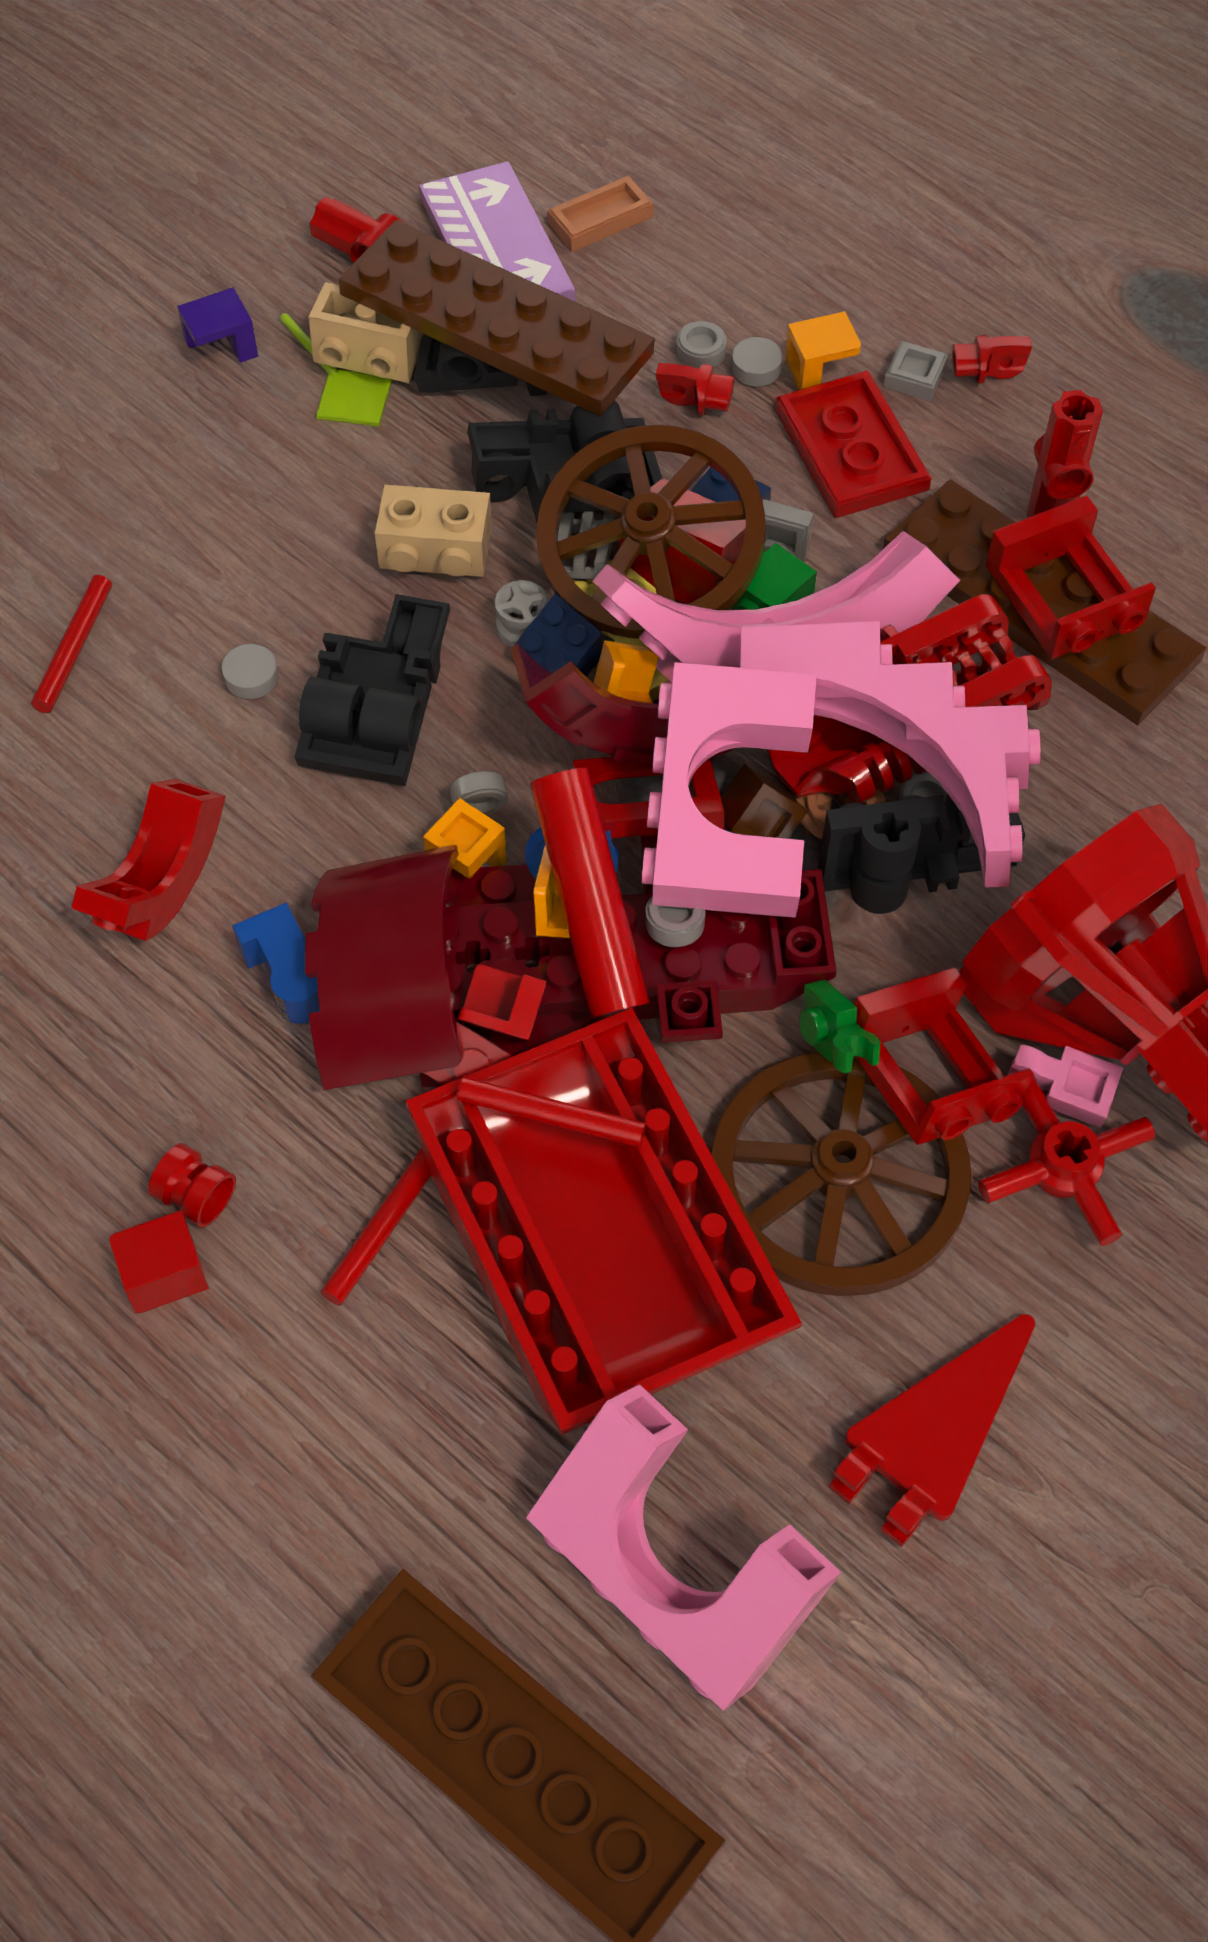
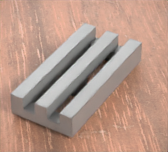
(567, 527)

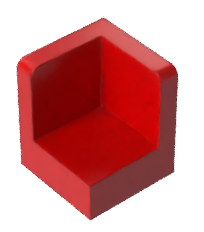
(502, 1002)
(158, 1262)

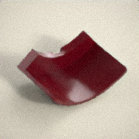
(590, 714)
(382, 970)

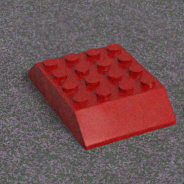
(593, 1249)

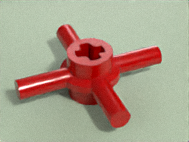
(1061, 1175)

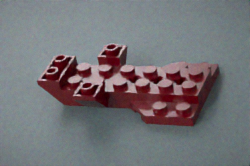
(732, 968)

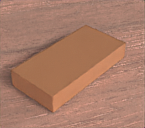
(600, 213)

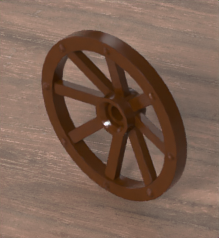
(652, 536)
(839, 1179)

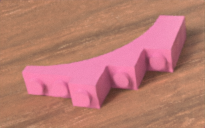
(892, 588)
(972, 751)

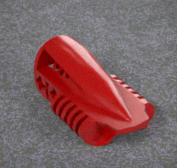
(855, 760)

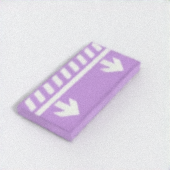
(495, 221)

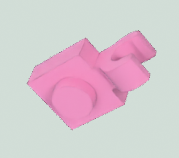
(1075, 1083)

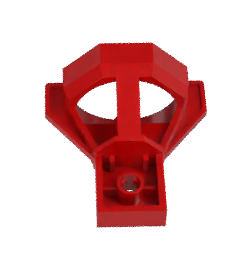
(1136, 1001)

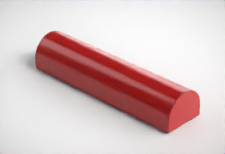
(589, 892)

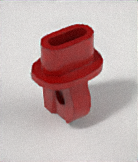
(994, 357)
(695, 386)

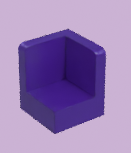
(216, 318)

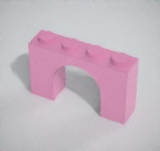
(694, 859)
(598, 1524)

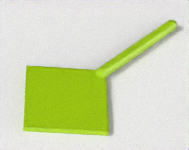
(347, 394)

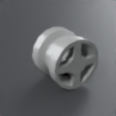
(513, 600)

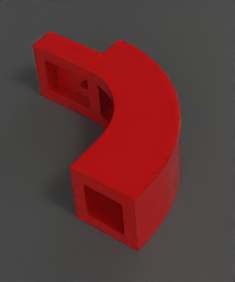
(161, 864)

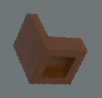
(760, 806)

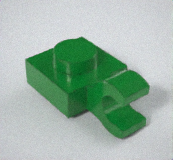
(832, 1029)

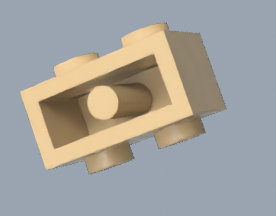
(361, 338)
(424, 531)

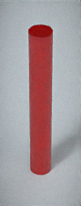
(71, 644)
(551, 1111)
(377, 1230)

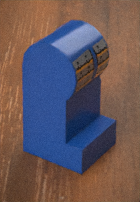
(280, 945)

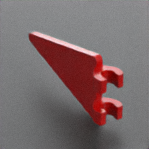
(933, 1431)

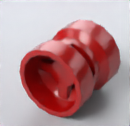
(191, 1185)

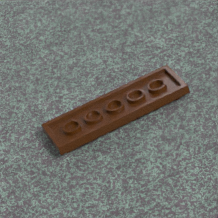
(497, 317)
(1123, 670)
(519, 1763)

